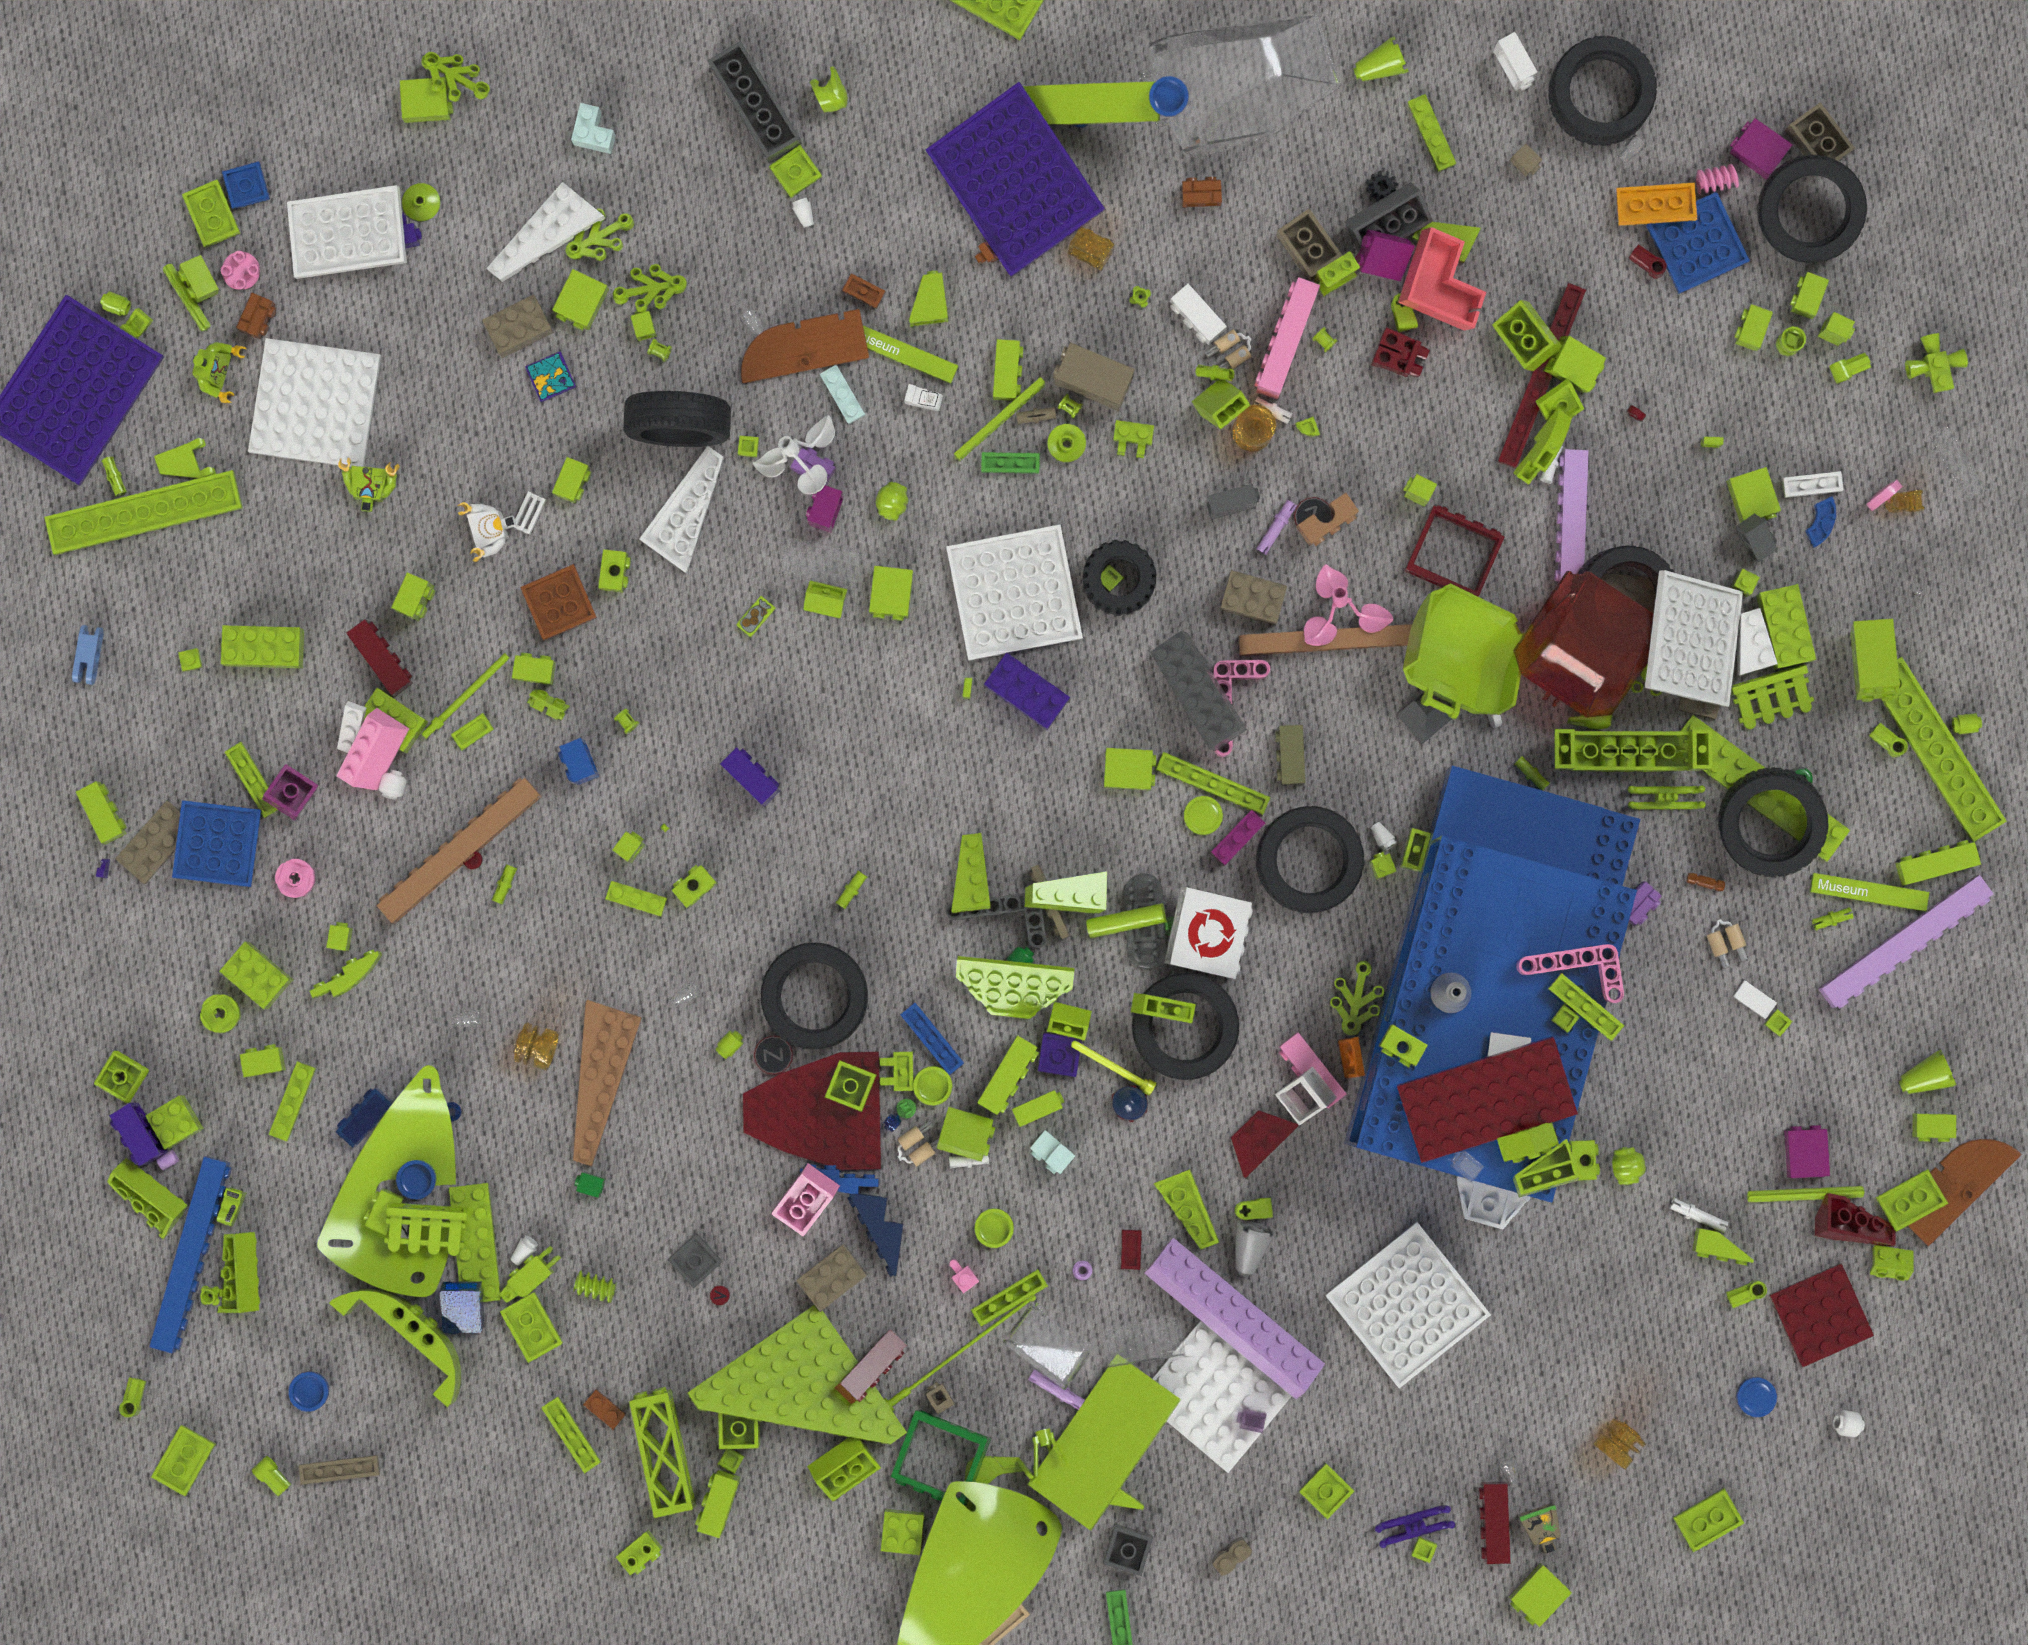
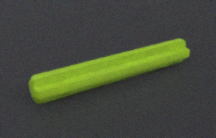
(190, 304)

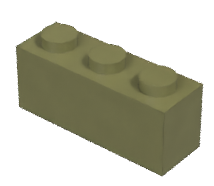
(1290, 755)

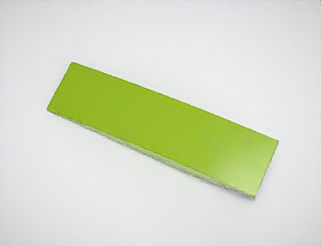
(1094, 103)

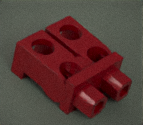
(1399, 353)

